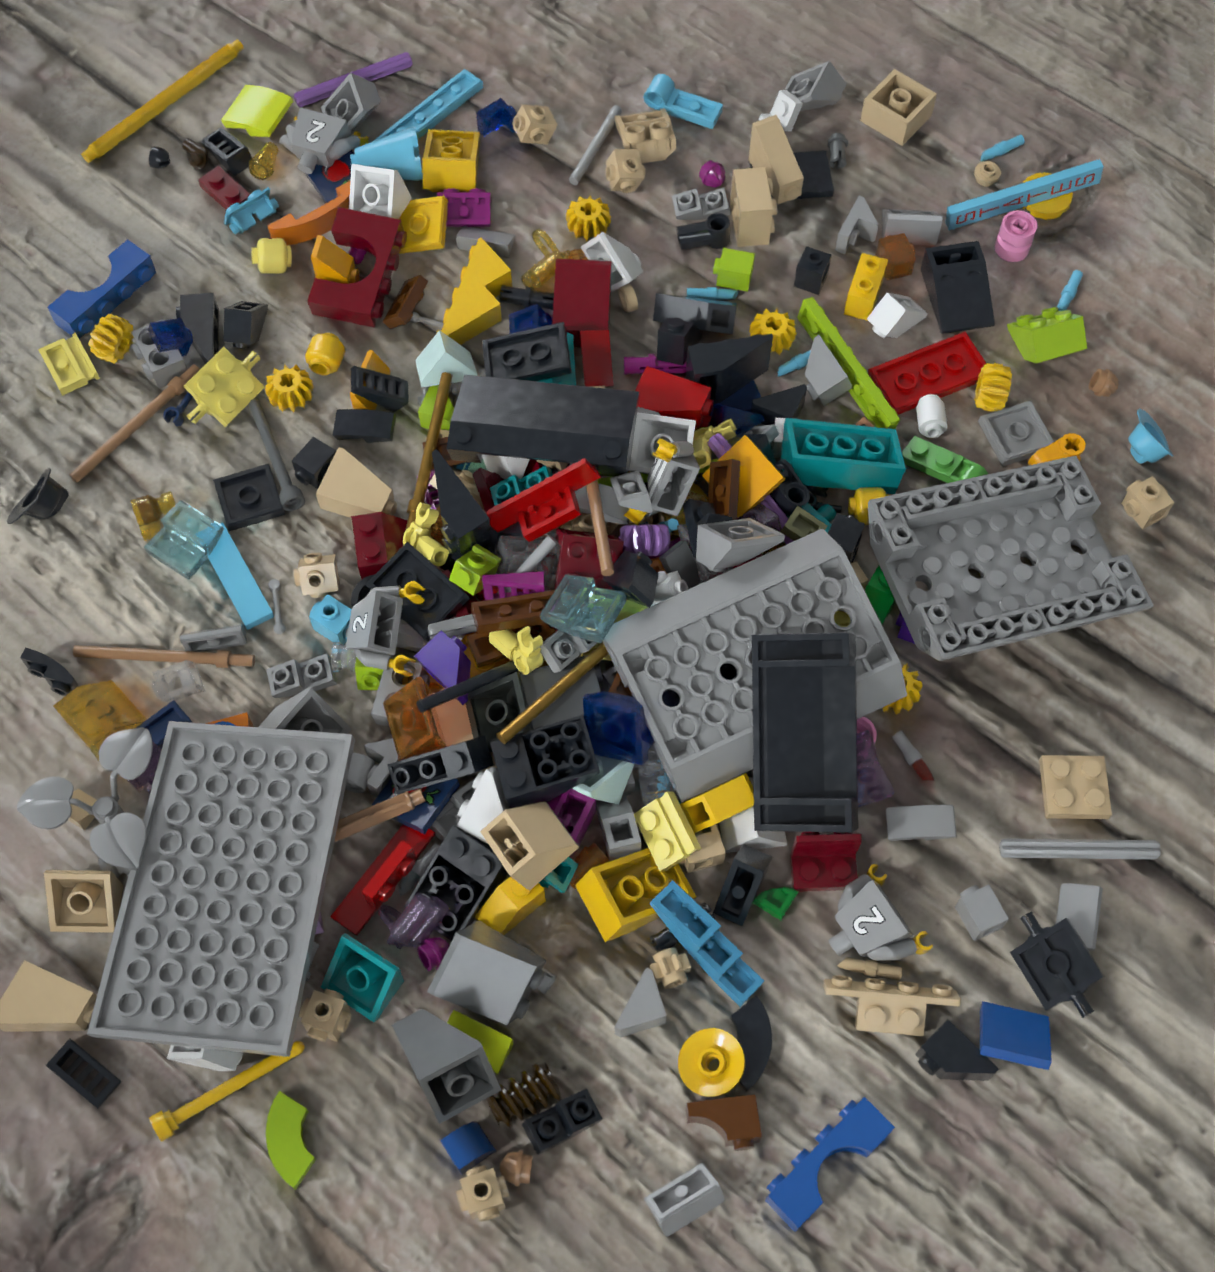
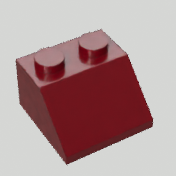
(376, 540)

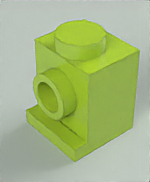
(469, 569)

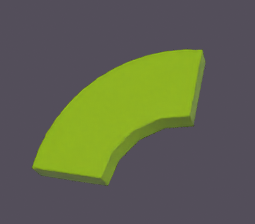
(286, 1140)

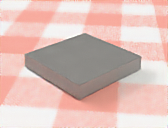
(1015, 432)

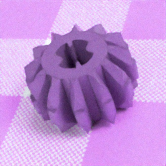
(646, 538)

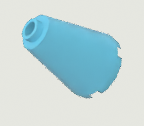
(393, 152)

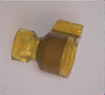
(149, 511)

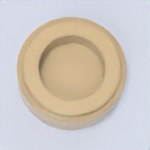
(628, 298)

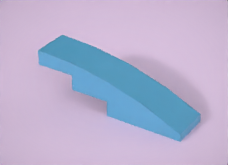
(705, 943)

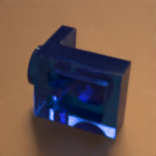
(495, 116)
(529, 319)
(171, 335)

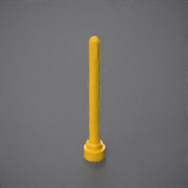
(167, 1122)

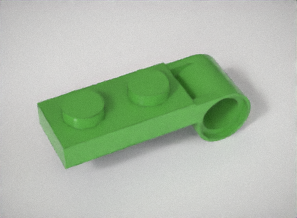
(939, 461)

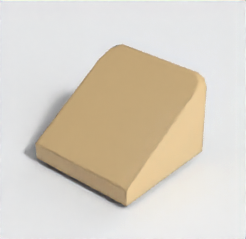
(80, 816)

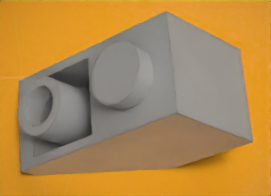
(618, 828)

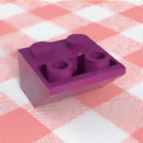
(575, 813)

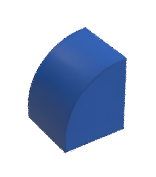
(467, 1146)

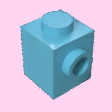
(331, 619)

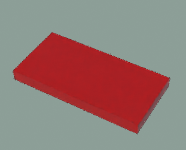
(929, 370)

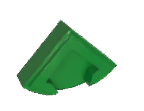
(776, 901)

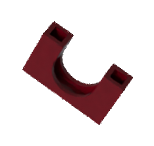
(363, 300)

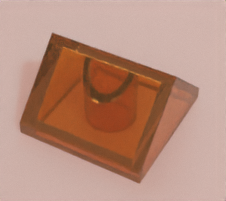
(412, 730)

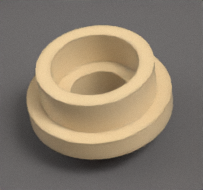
(987, 173)

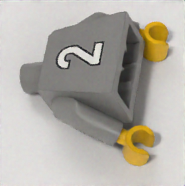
(320, 139)
(669, 479)
(376, 626)
(873, 922)

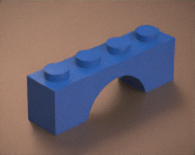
(82, 310)
(858, 1132)

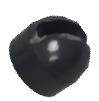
(159, 158)

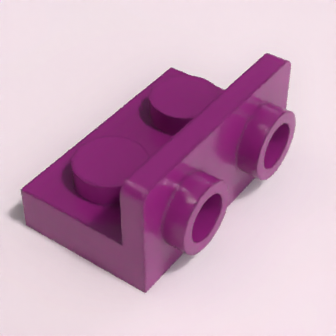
(468, 208)

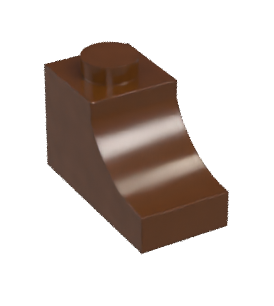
(731, 1117)

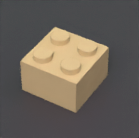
(898, 107)
(752, 206)

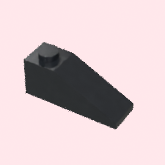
(201, 316)

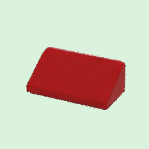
(597, 358)

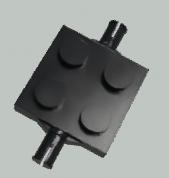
(1057, 964)

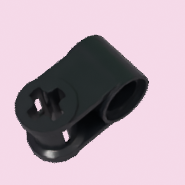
(791, 491)

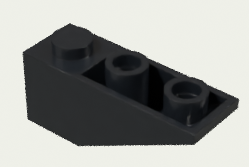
(704, 313)
(440, 765)

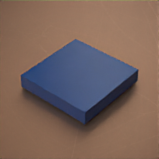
(1015, 1035)

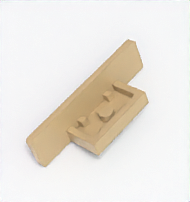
(891, 1007)

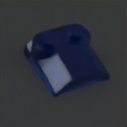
(617, 727)

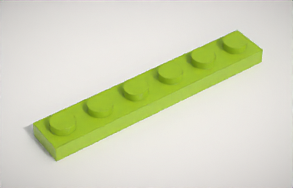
(863, 389)

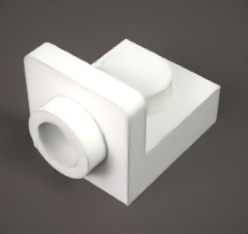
(786, 108)

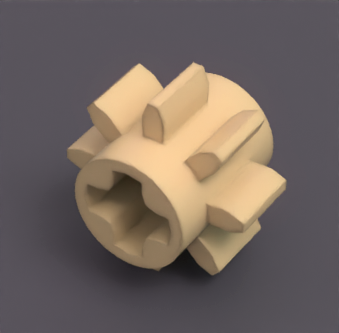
(670, 968)

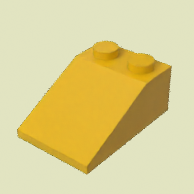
(450, 160)
(622, 890)

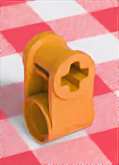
(1066, 446)

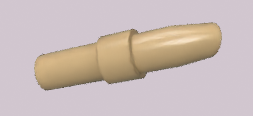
(871, 968)

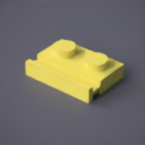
(68, 364)
(666, 831)

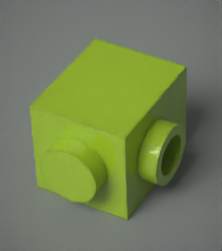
(734, 269)

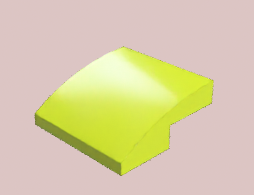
(257, 110)

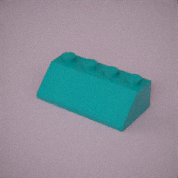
(843, 455)

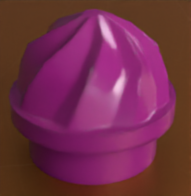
(712, 174)
(432, 952)

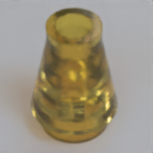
(263, 162)

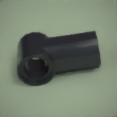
(712, 232)

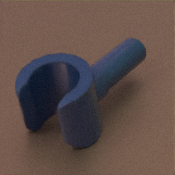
(177, 411)

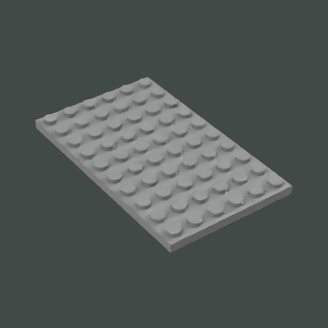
(225, 889)

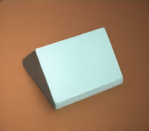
(442, 356)
(609, 783)

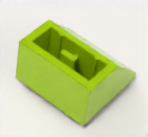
(1048, 334)

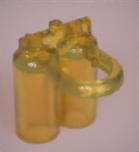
(545, 268)

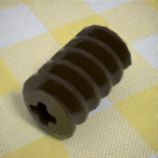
(523, 1095)

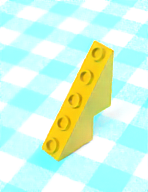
(474, 300)

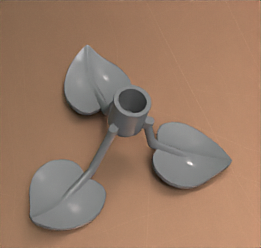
(120, 834)

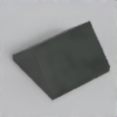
(496, 706)

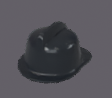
(42, 500)

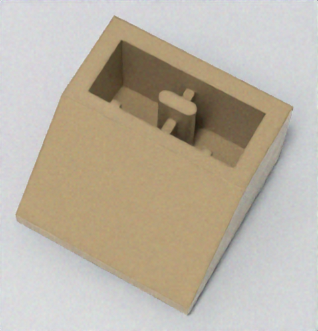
(529, 842)

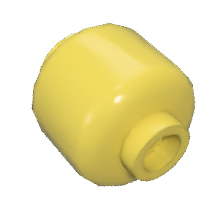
(272, 255)

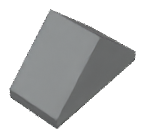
(643, 1008)

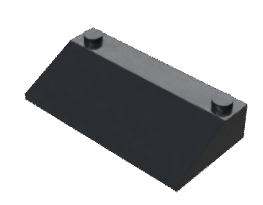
(543, 423)
(805, 732)

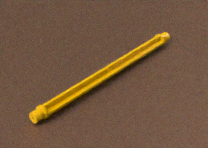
(161, 101)

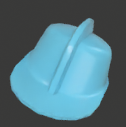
(1148, 440)

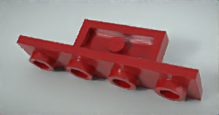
(546, 503)
(381, 878)

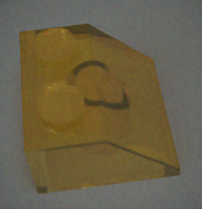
(98, 712)

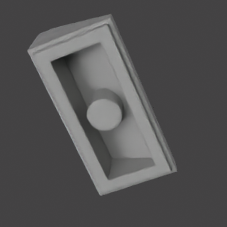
(498, 241)
(632, 491)
(214, 638)
(1082, 907)
(685, 1199)

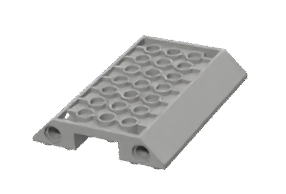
(987, 528)
(697, 631)

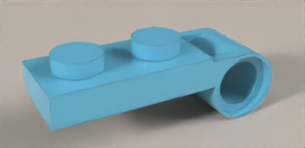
(681, 104)

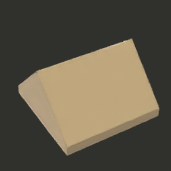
(82, 900)

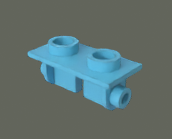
(241, 214)

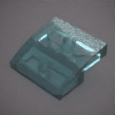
(184, 539)
(582, 608)

